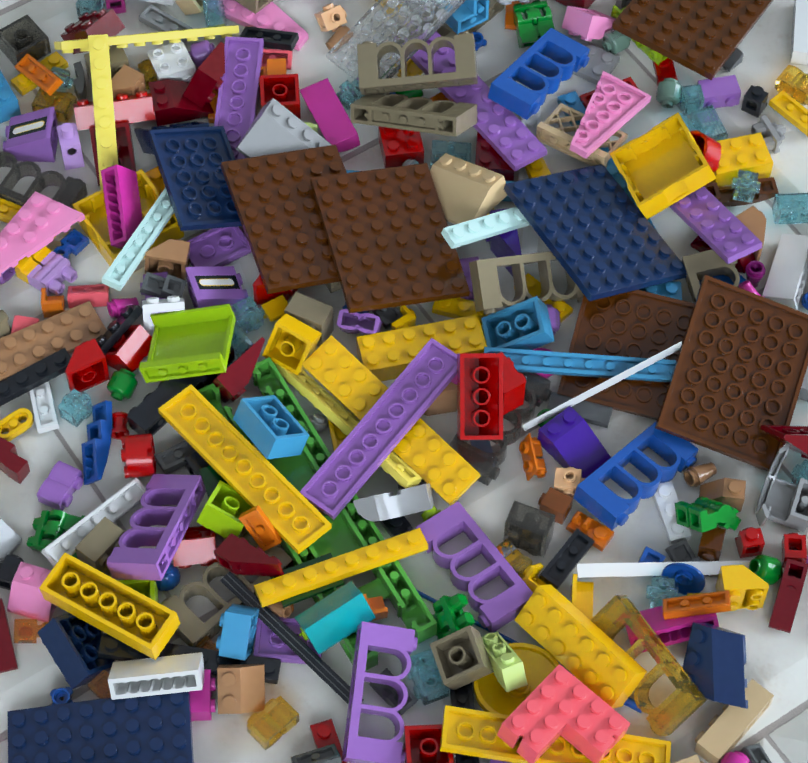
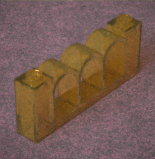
(684, 699)

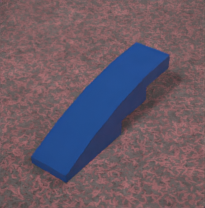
(97, 447)

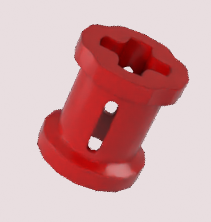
(119, 425)

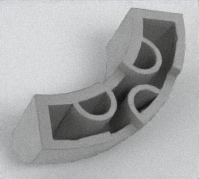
(388, 506)

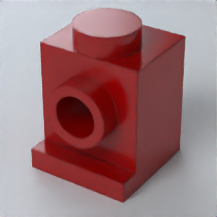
(750, 538)
(794, 548)

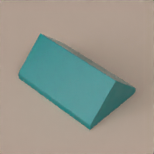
(335, 617)

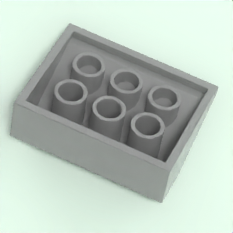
(278, 131)

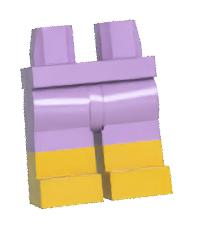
(46, 271)

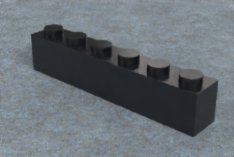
(146, 417)

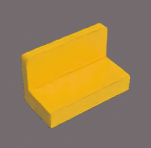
(582, 596)

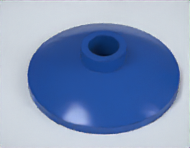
(686, 577)

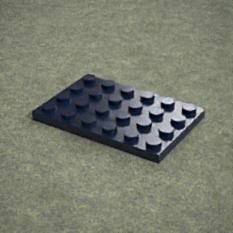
(193, 175)

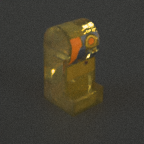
(514, 557)

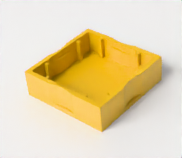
(662, 166)
(96, 222)

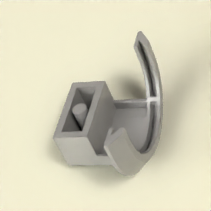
(782, 500)

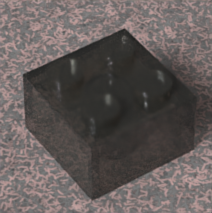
(22, 38)
(529, 528)

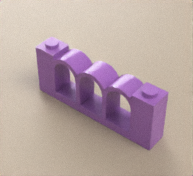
(151, 563)
(492, 612)
(382, 639)

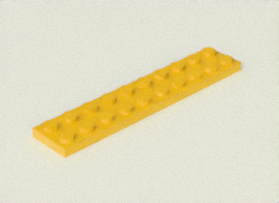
(420, 448)
(245, 468)
(476, 732)

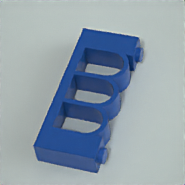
(527, 102)
(615, 510)

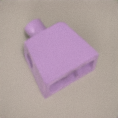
(69, 138)

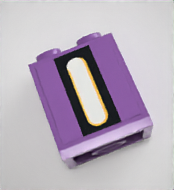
(33, 136)
(214, 286)

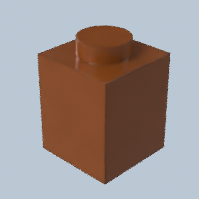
(556, 503)

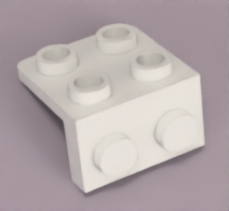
(172, 62)
(155, 306)

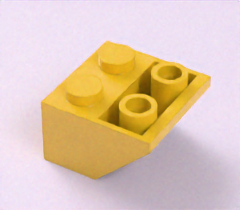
(745, 587)

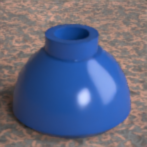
(170, 579)

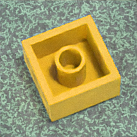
(291, 343)

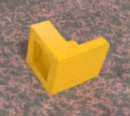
(275, 308)

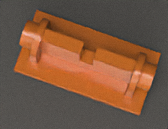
(530, 450)

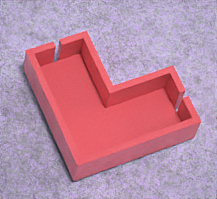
(565, 709)

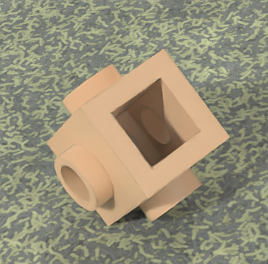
(331, 17)
(567, 480)

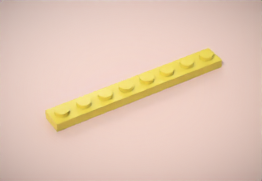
(103, 102)

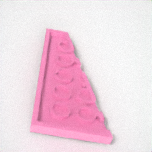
(268, 18)
(606, 113)
(34, 228)

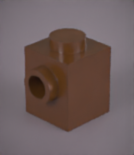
(711, 544)

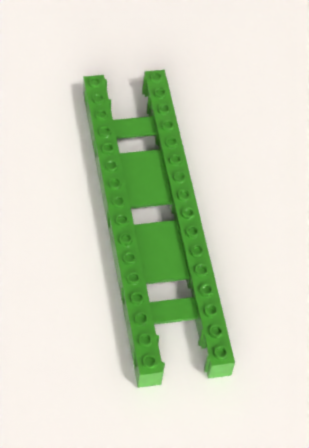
(348, 529)

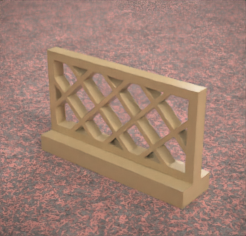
(561, 141)

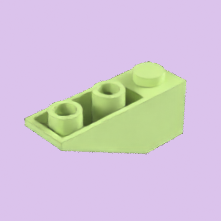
(505, 662)

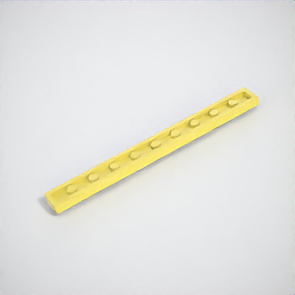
(156, 37)
(346, 422)

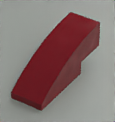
(11, 463)

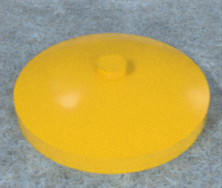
(537, 666)

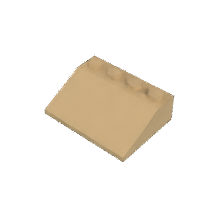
(466, 188)

